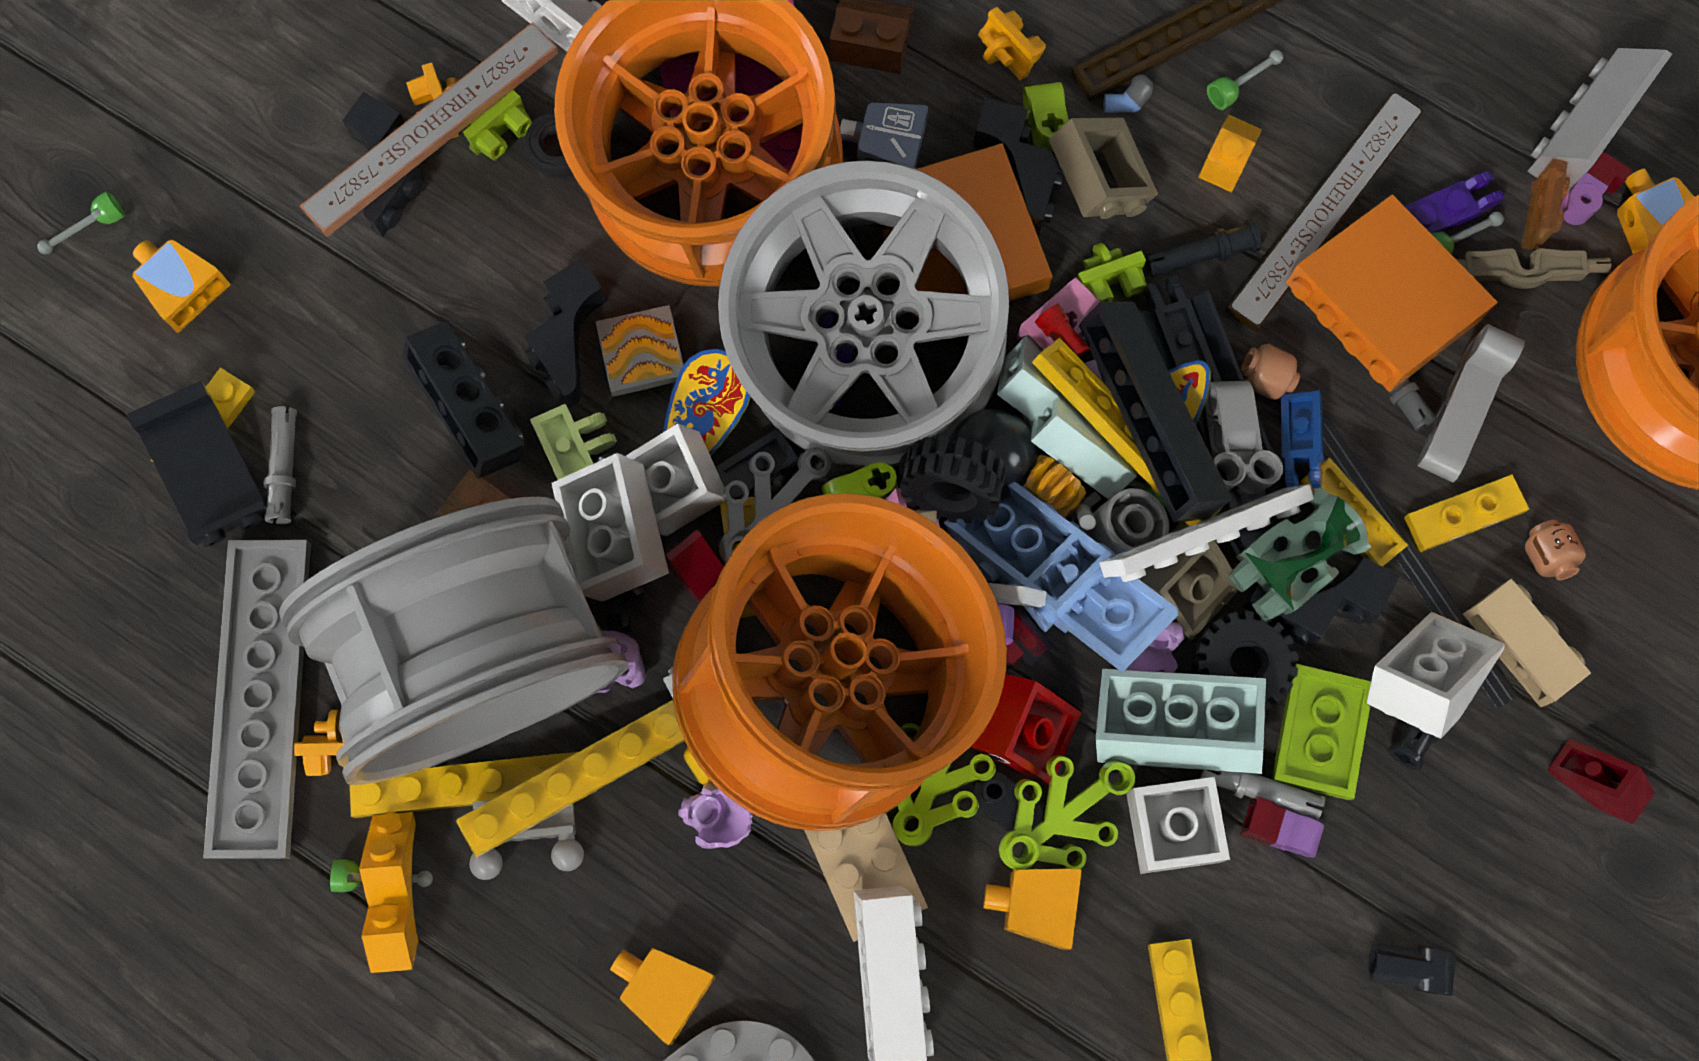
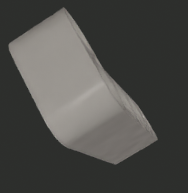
(1468, 400)

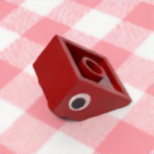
(1028, 728)

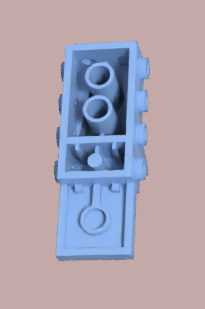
(1043, 551)

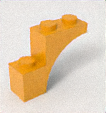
(387, 881)

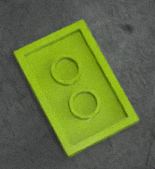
(1323, 732)

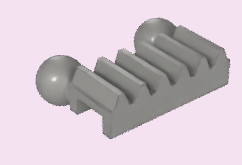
(565, 855)

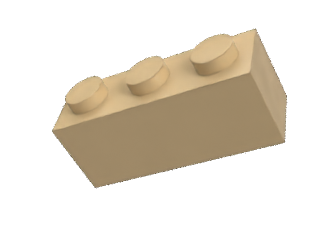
(1532, 643)

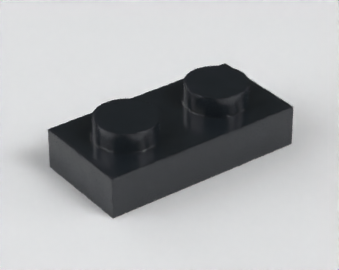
(738, 465)

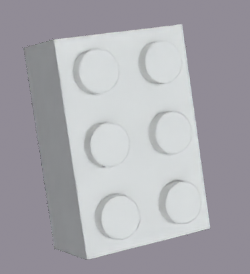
(612, 527)

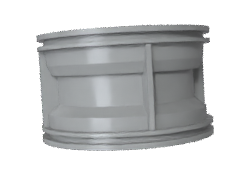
(813, 216)
(452, 636)

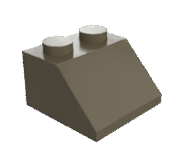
(1194, 585)

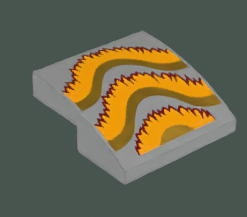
(640, 350)

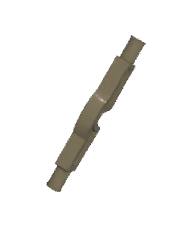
(1544, 266)

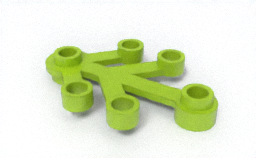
(930, 788)
(1060, 816)

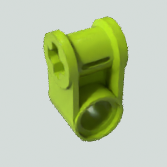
(1045, 111)
(863, 482)

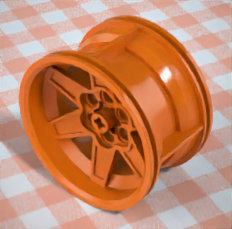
(605, 75)
(1634, 361)
(883, 558)

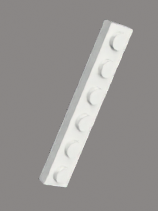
(1195, 537)

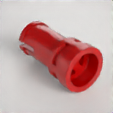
(1056, 325)

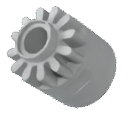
(1129, 521)

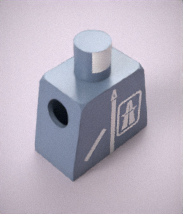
(888, 133)

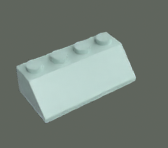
(1181, 720)

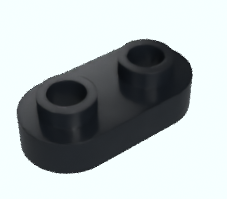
(1004, 808)

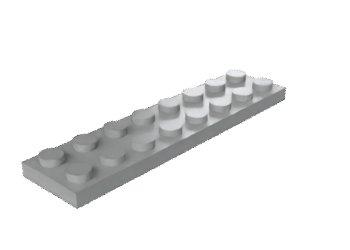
(256, 704)

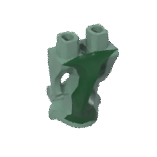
(1281, 571)

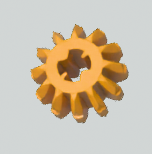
(1056, 485)

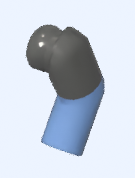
(1132, 99)

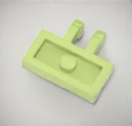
(563, 441)

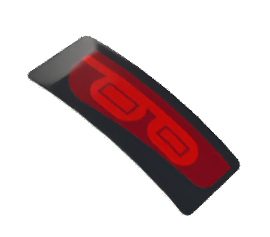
(1028, 637)

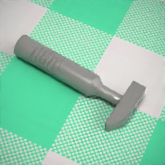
(1084, 513)

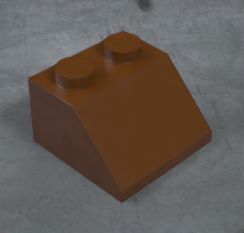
(871, 34)

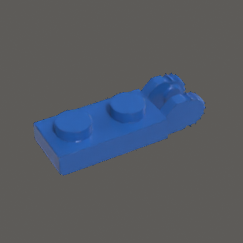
(1302, 435)

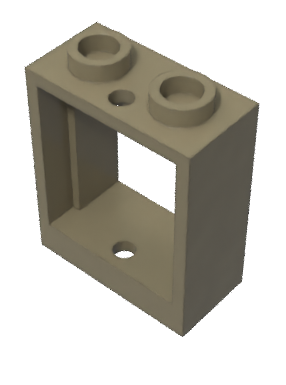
(1075, 154)

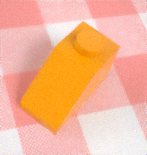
(1229, 153)

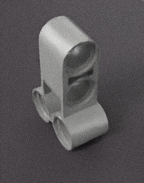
(1237, 437)

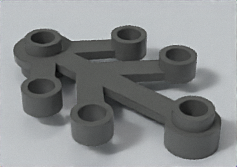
(762, 490)

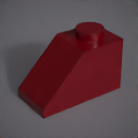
(695, 565)
(1603, 780)

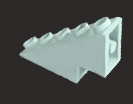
(1059, 426)

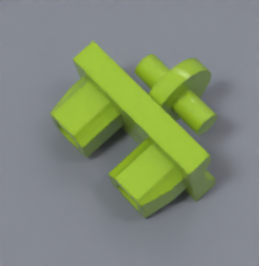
(486, 130)
(1111, 268)

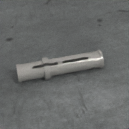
(280, 476)
(1279, 793)

